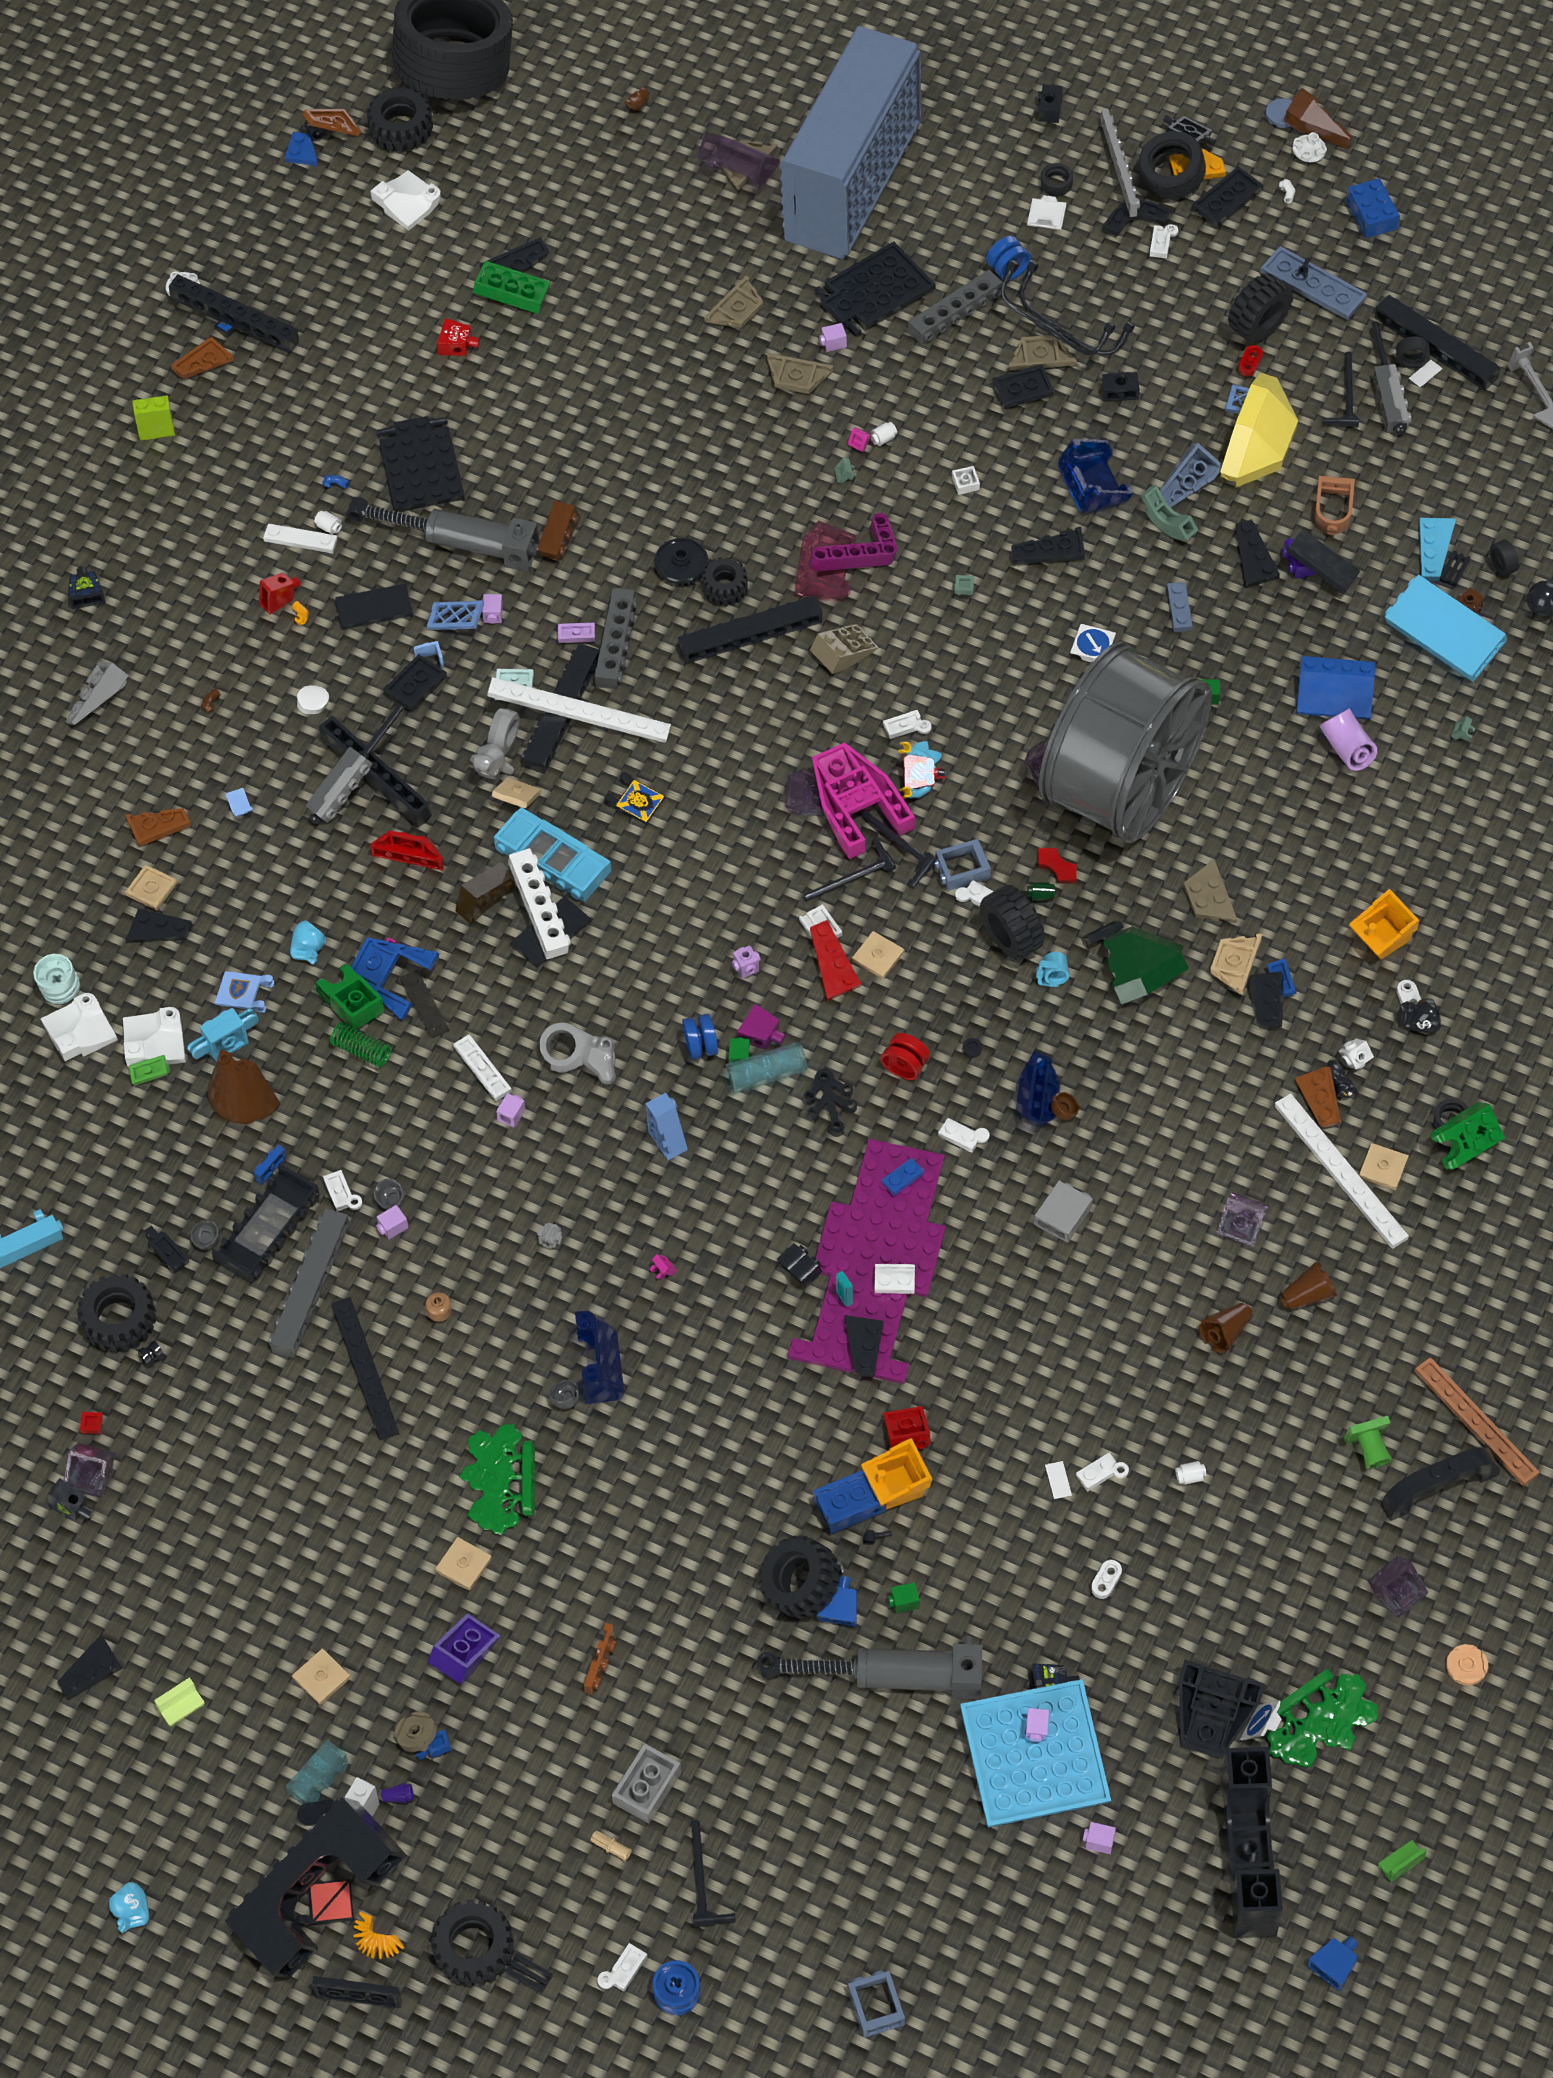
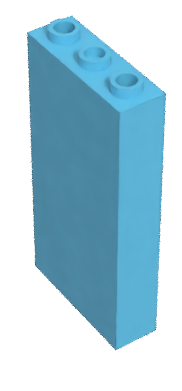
(1445, 628)

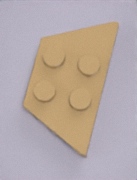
(1235, 961)

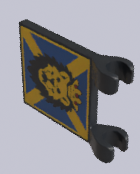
(637, 801)

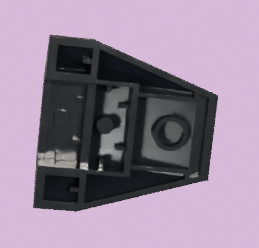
(1214, 1707)

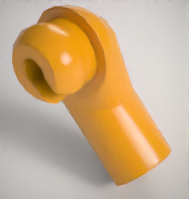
(303, 613)

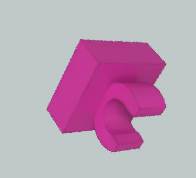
(859, 439)
(664, 1265)

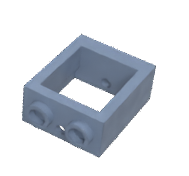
(960, 880)
(883, 2023)

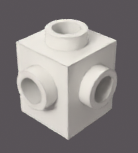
(1355, 1054)

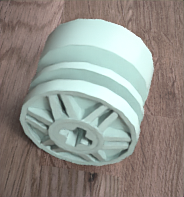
(56, 978)

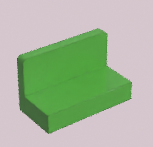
(1402, 1860)

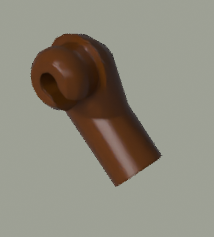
(208, 699)

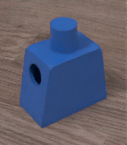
(842, 1607)
(1335, 1961)

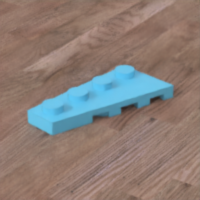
(1434, 544)

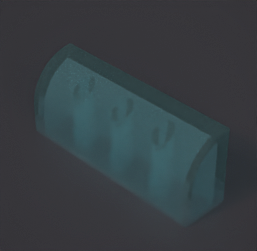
(766, 1067)

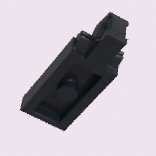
(166, 1249)

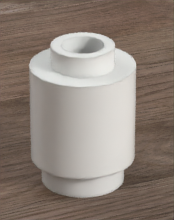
(883, 433)
(328, 522)
(1190, 1473)

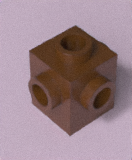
(1472, 600)

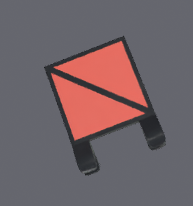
(328, 1903)

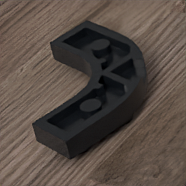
(1147, 210)

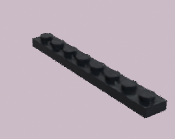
(365, 1368)

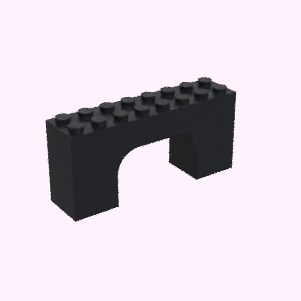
(1252, 1875)
(267, 1914)

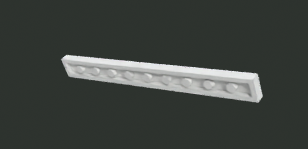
(578, 710)
(1341, 1171)

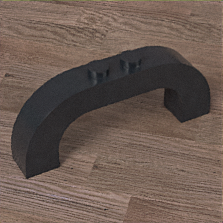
(1440, 1474)

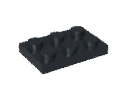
(1023, 386)
(415, 682)

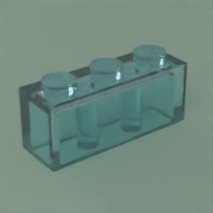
(317, 1773)

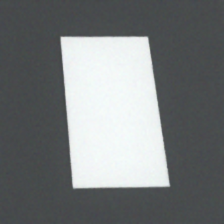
(1425, 373)
(1058, 1480)

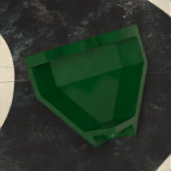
(1142, 962)

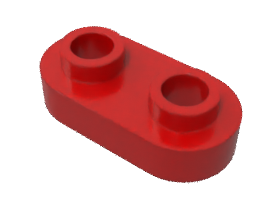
(1248, 363)

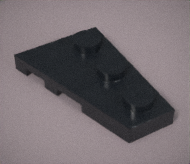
(157, 926)
(1268, 998)
(864, 1343)
(90, 1668)

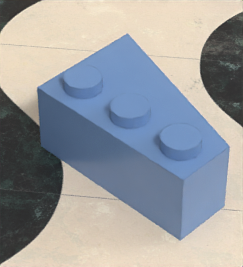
(665, 1126)

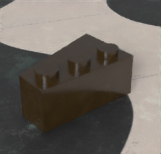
(484, 891)

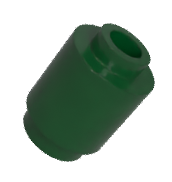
(1041, 891)

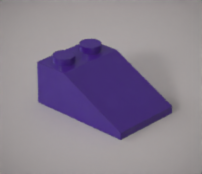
(463, 1648)

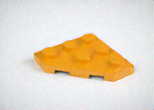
(1214, 165)

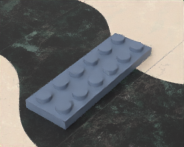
(1318, 286)

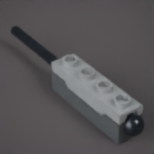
(1389, 390)
(345, 776)

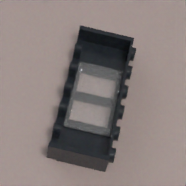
(267, 1224)

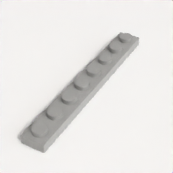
(1120, 166)

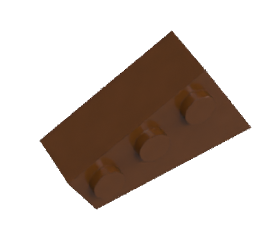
(558, 530)

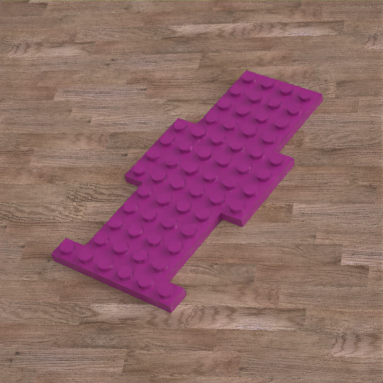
(873, 1232)

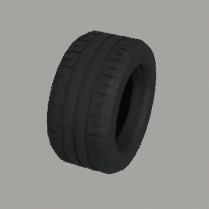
(1169, 144)

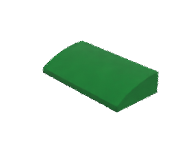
(511, 287)

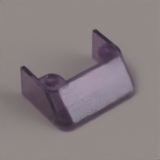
(737, 157)

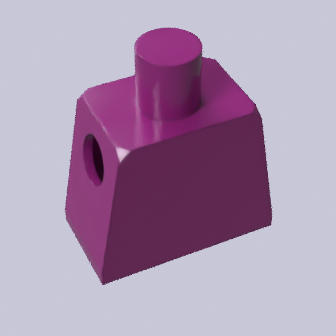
(761, 1028)

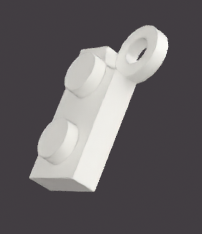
(340, 1192)
(1101, 1471)

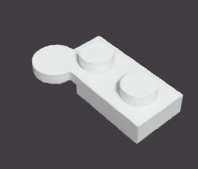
(1161, 240)
(906, 724)
(974, 892)
(962, 1135)
(624, 1969)

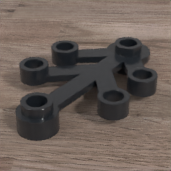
(830, 1099)

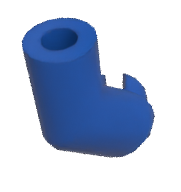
(329, 479)

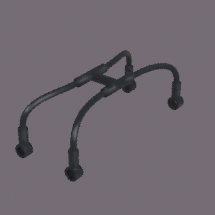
(1053, 328)

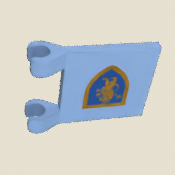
(240, 991)

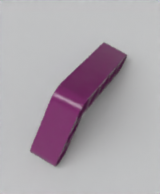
(877, 553)

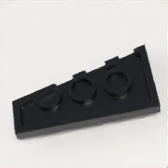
(522, 257)
(1060, 547)
(1255, 558)

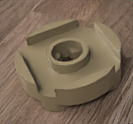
(418, 1741)

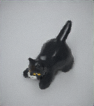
(1341, 1082)

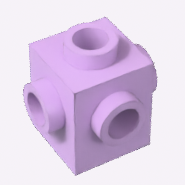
(746, 961)

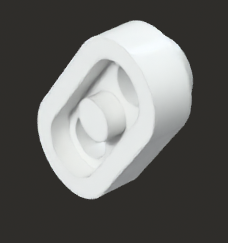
(1410, 995)
(1106, 1580)

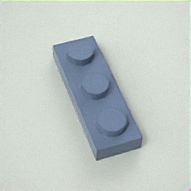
(1179, 606)

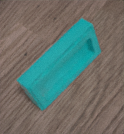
(844, 1289)

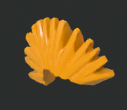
(372, 1941)

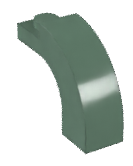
(1165, 518)

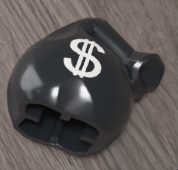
(1421, 1016)

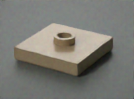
(516, 792)
(151, 887)
(878, 955)
(1383, 1166)
(463, 1563)
(321, 1676)

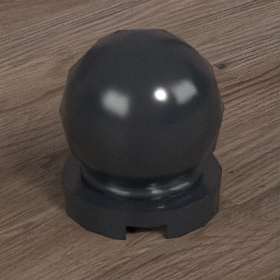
(1541, 598)

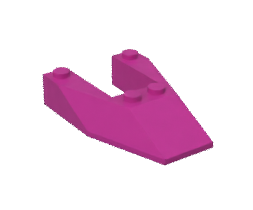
(850, 784)

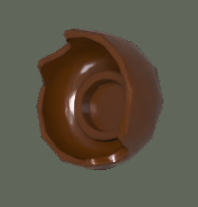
(638, 99)
(1064, 1106)

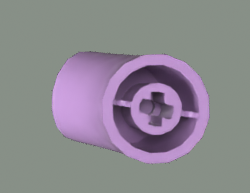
(1350, 740)

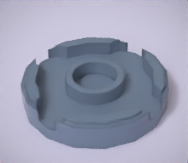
(1276, 112)

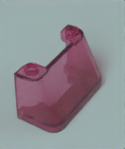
(822, 583)

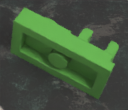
(149, 1070)

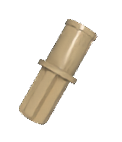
(610, 1845)

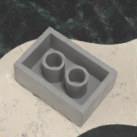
(646, 1783)

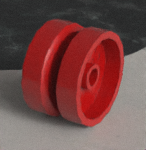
(905, 1056)

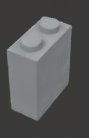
(1063, 1211)

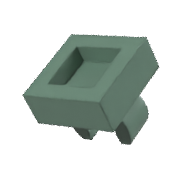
(844, 471)
(964, 585)
(1462, 728)

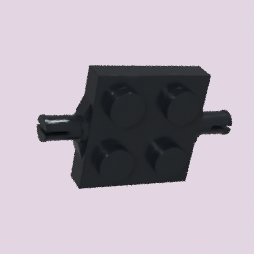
(1186, 125)

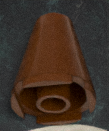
(1308, 1288)
(1225, 1326)

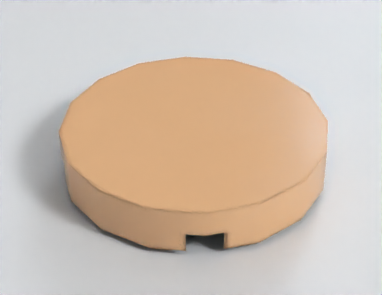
(1467, 1664)

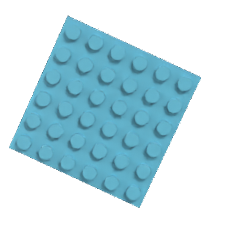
(1028, 1777)

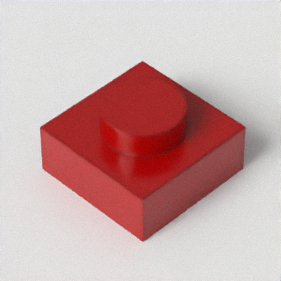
(91, 1422)

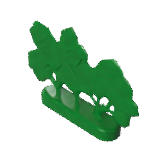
(493, 1474)
(1326, 1719)

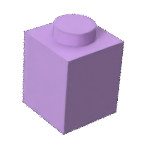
(833, 337)
(492, 608)
(511, 1110)
(391, 1222)
(1036, 1724)
(1099, 1838)

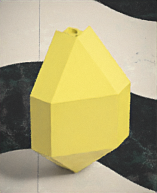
(1260, 433)

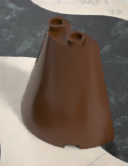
(240, 1090)

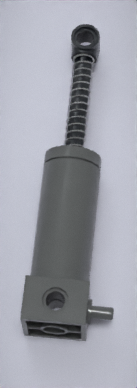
(513, 542)
(897, 1669)

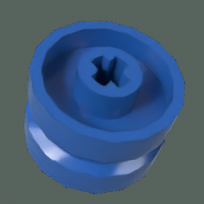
(1003, 252)
(699, 1037)
(667, 1995)

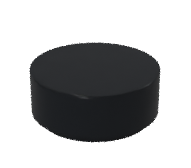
(972, 1047)

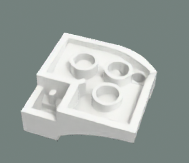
(406, 199)
(79, 1027)
(154, 1036)

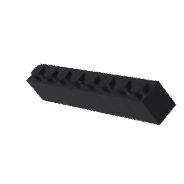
(1442, 344)
(750, 629)
(553, 726)
(380, 774)

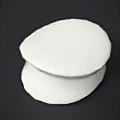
(312, 699)

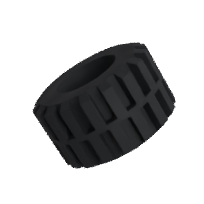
(724, 570)

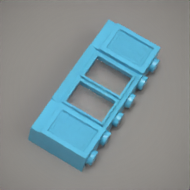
(559, 855)

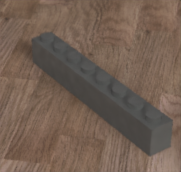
(309, 1283)

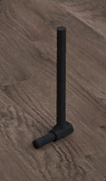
(1349, 419)
(925, 861)
(884, 862)
(702, 1916)

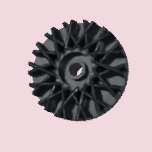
(681, 561)

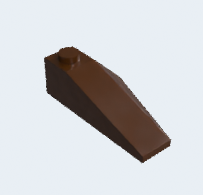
(1308, 117)

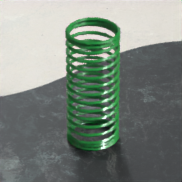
(341, 1035)

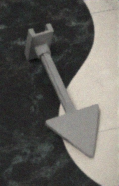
(1520, 359)

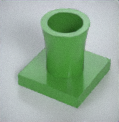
(1371, 1442)

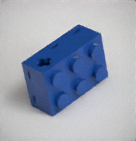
(1372, 208)
(846, 1502)

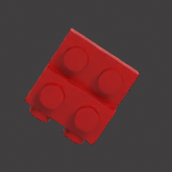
(907, 1424)

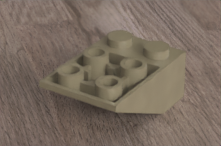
(842, 647)

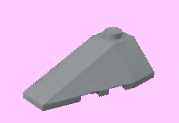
(103, 683)

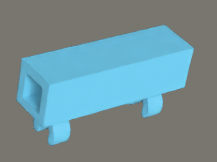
(30, 1239)

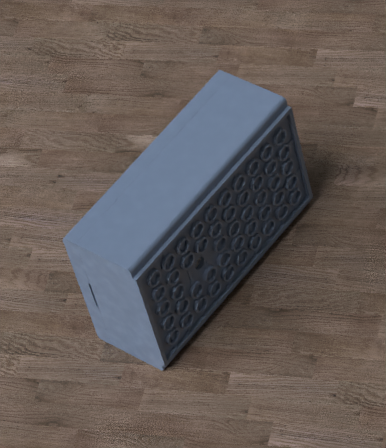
(851, 142)

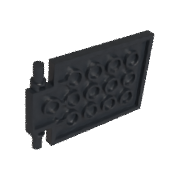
(874, 288)
(420, 463)

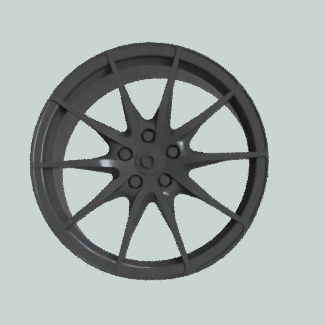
(1124, 741)

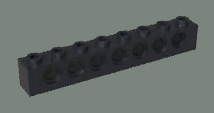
(233, 313)

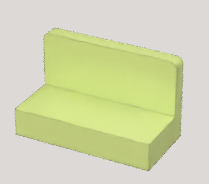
(179, 1702)

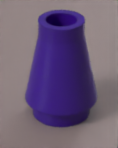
(401, 1793)

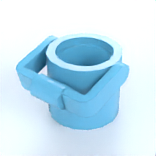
(1054, 969)

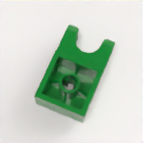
(351, 998)
(1469, 1134)

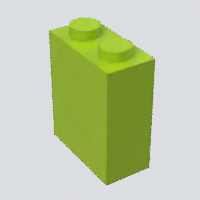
(153, 417)

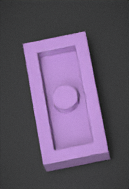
(576, 632)

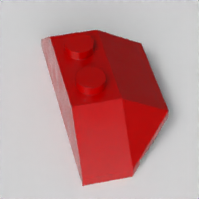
(407, 849)

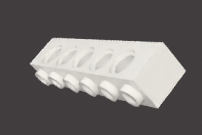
(551, 946)

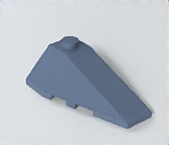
(1191, 473)

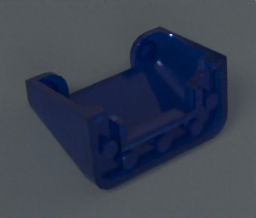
(1090, 477)
(602, 1380)

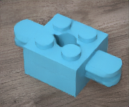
(223, 1033)

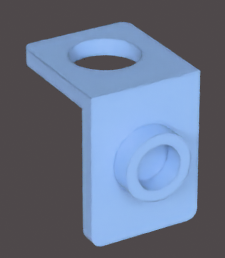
(429, 649)
(238, 802)

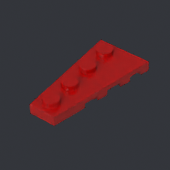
(835, 968)

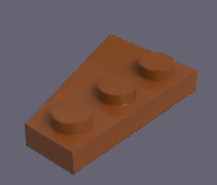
(332, 119)
(202, 358)
(157, 825)
(1321, 1096)
(597, 1666)

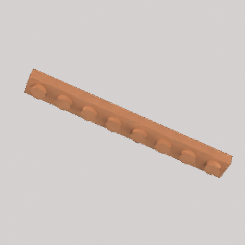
(1477, 1421)

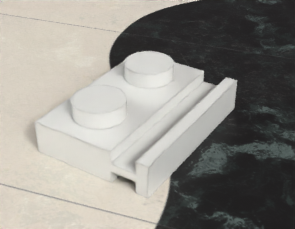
(817, 916)
(895, 1278)

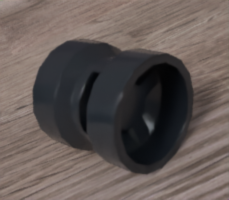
(315, 132)
(151, 1353)

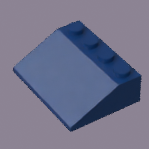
(1334, 686)

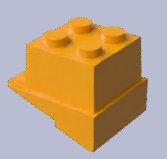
(1385, 924)
(898, 1475)

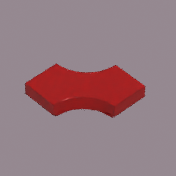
(1064, 871)

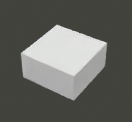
(965, 480)

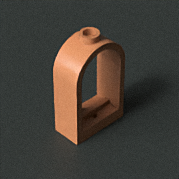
(1334, 486)

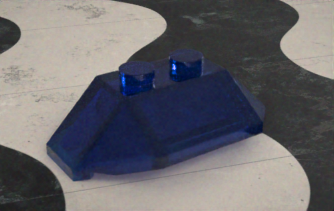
(1036, 1089)

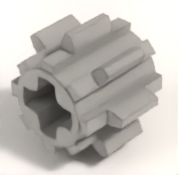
(549, 1235)

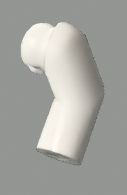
(1290, 190)

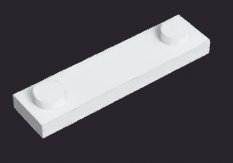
(300, 538)
(482, 1067)

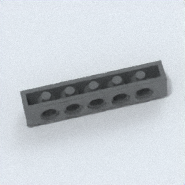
(955, 307)
(617, 626)

